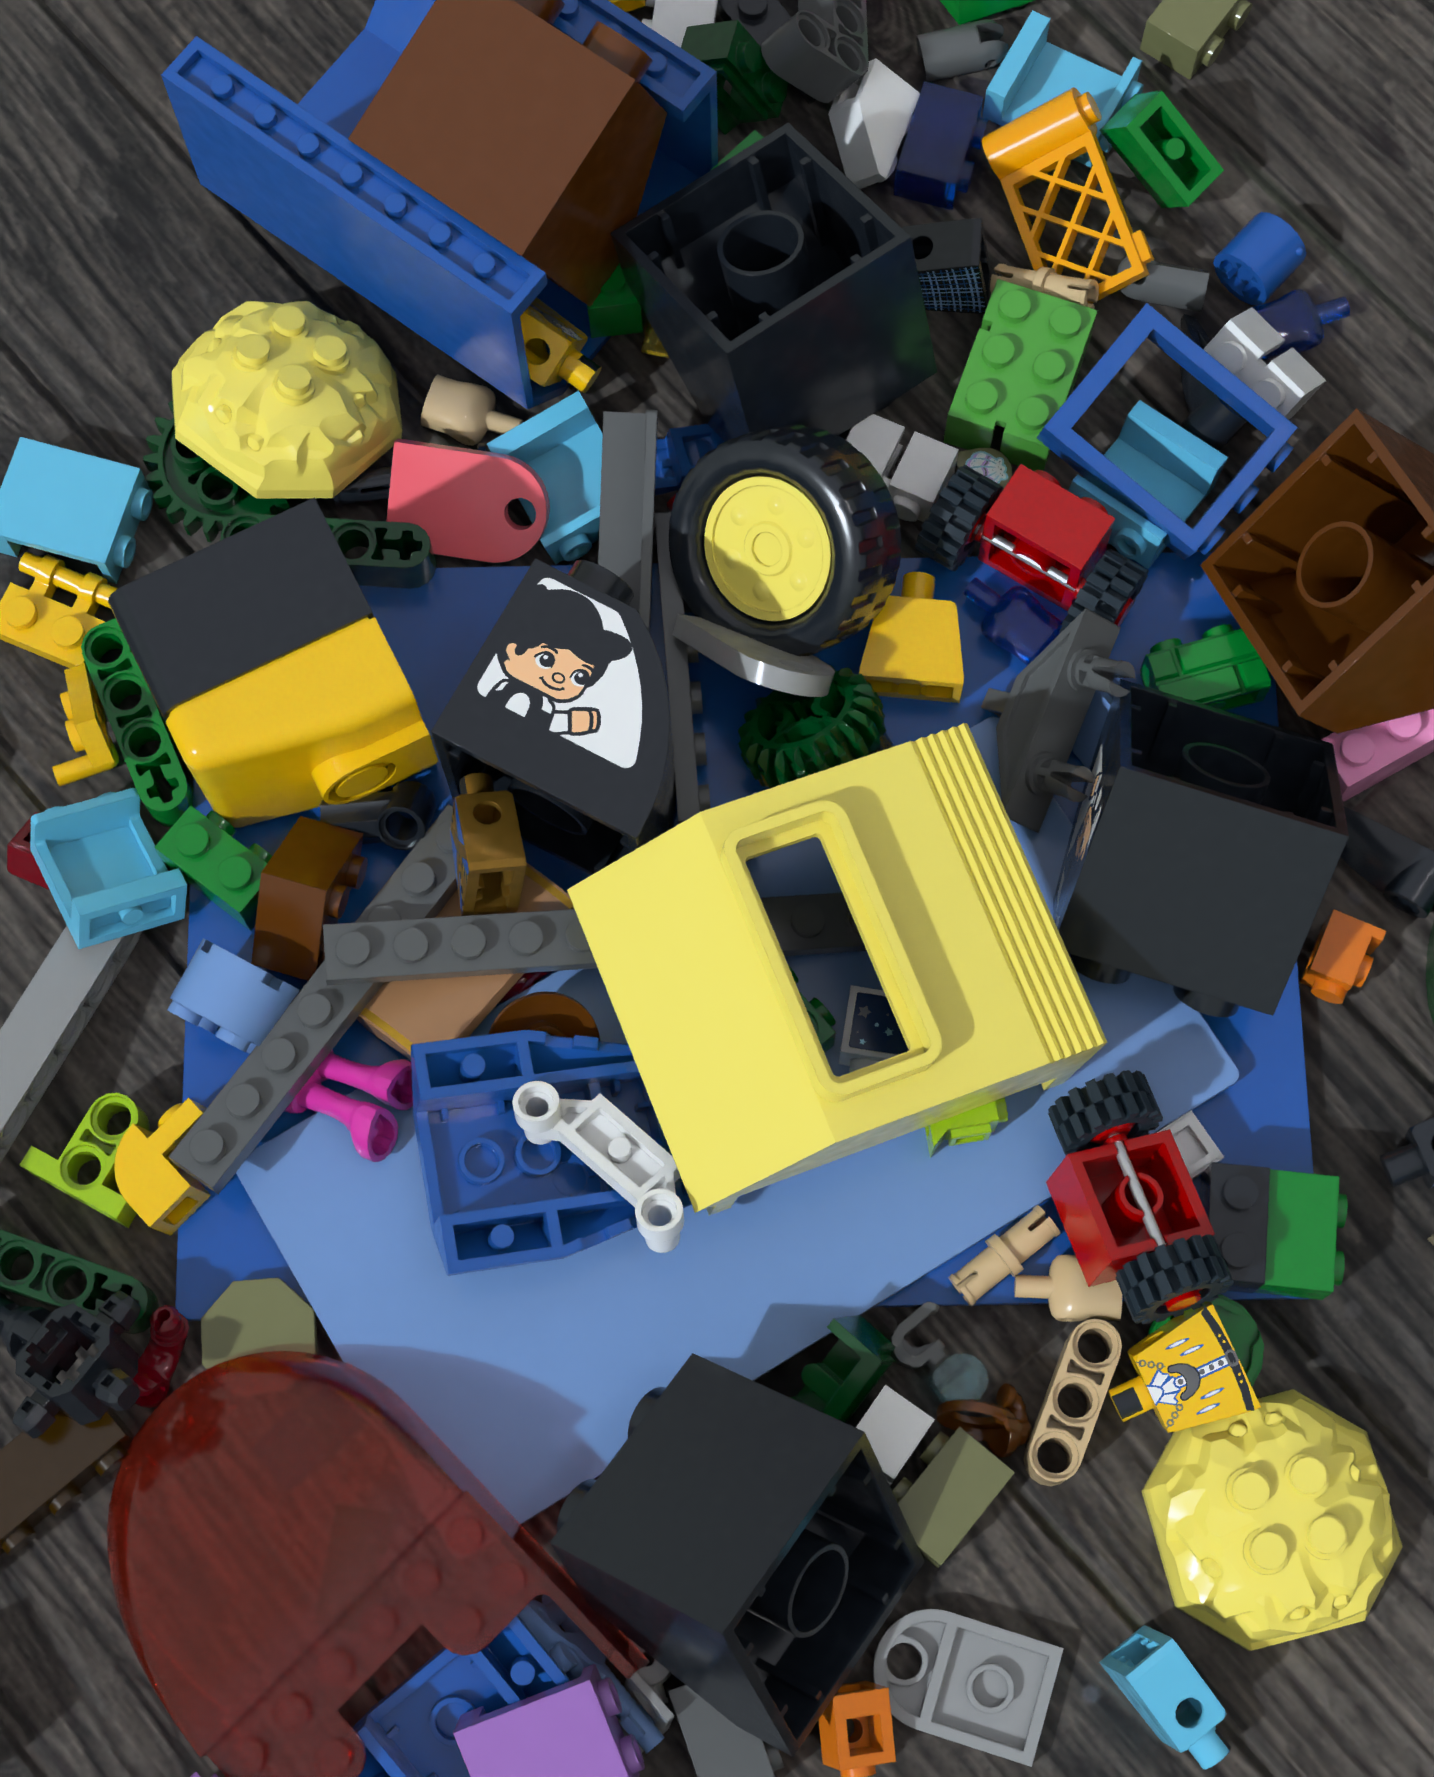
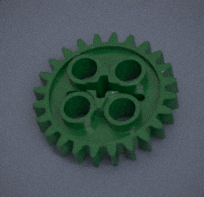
(192, 502)

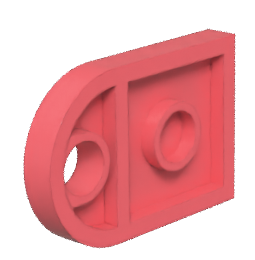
(465, 499)

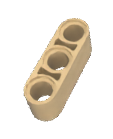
(1088, 1378)

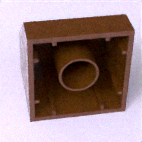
(522, 131)
(1342, 578)

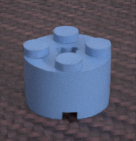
(232, 995)

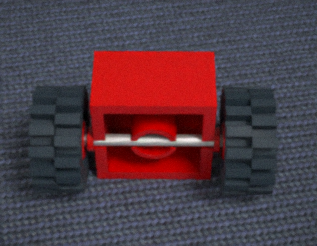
(1036, 538)
(1132, 1201)

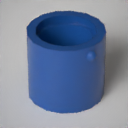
(1259, 258)

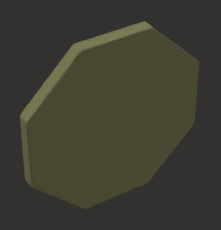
(257, 1319)

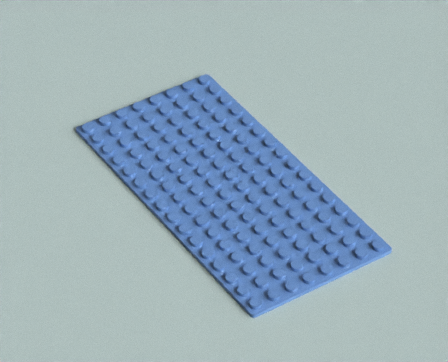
(547, 1359)

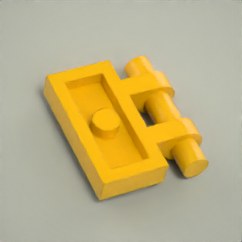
(44, 625)

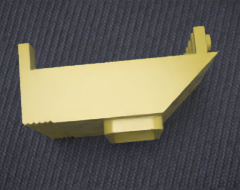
(944, 921)

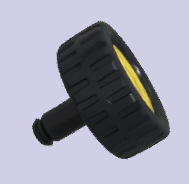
(785, 538)

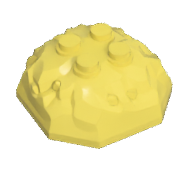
(286, 400)
(1273, 1522)

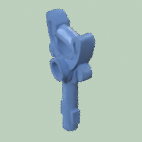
(576, 1651)

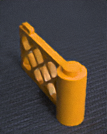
(1049, 141)

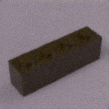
(48, 1471)

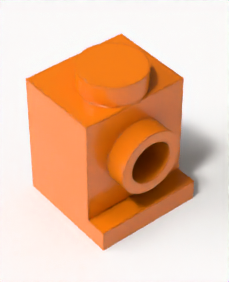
(1340, 956)
(873, 1733)

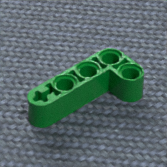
(137, 725)

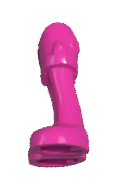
(371, 1126)

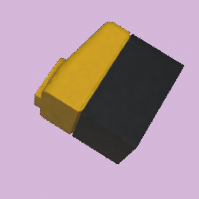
(274, 672)

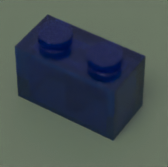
(939, 146)

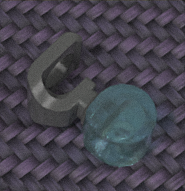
(950, 1375)

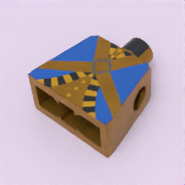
(486, 848)

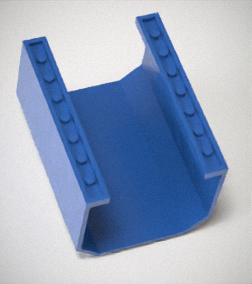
(380, 231)

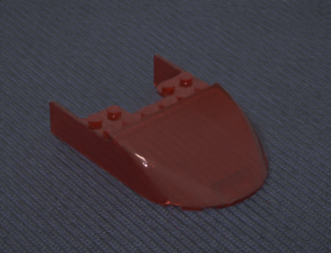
(290, 1540)

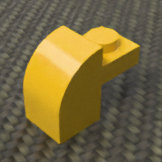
(148, 1177)

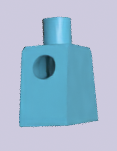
(1155, 1680)

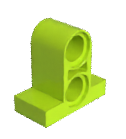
(87, 1144)

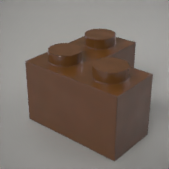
(301, 892)

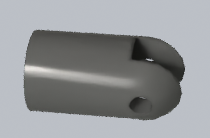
(961, 49)
(1168, 285)

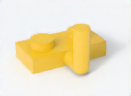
(85, 728)

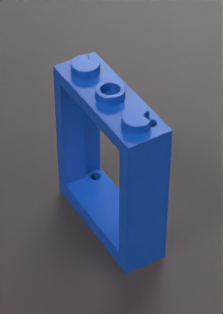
(1105, 475)

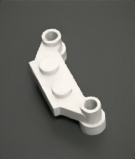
(613, 1150)

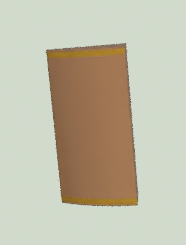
(451, 1007)

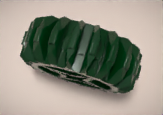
(805, 735)

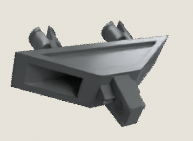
(1046, 714)

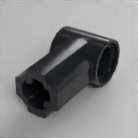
(379, 816)

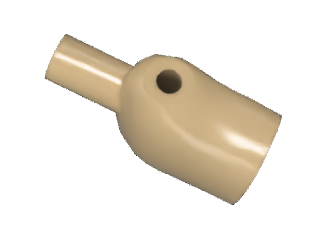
(464, 411)
(1069, 1294)

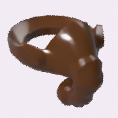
(1002, 1432)

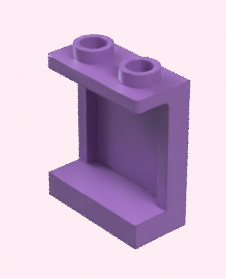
(552, 1734)

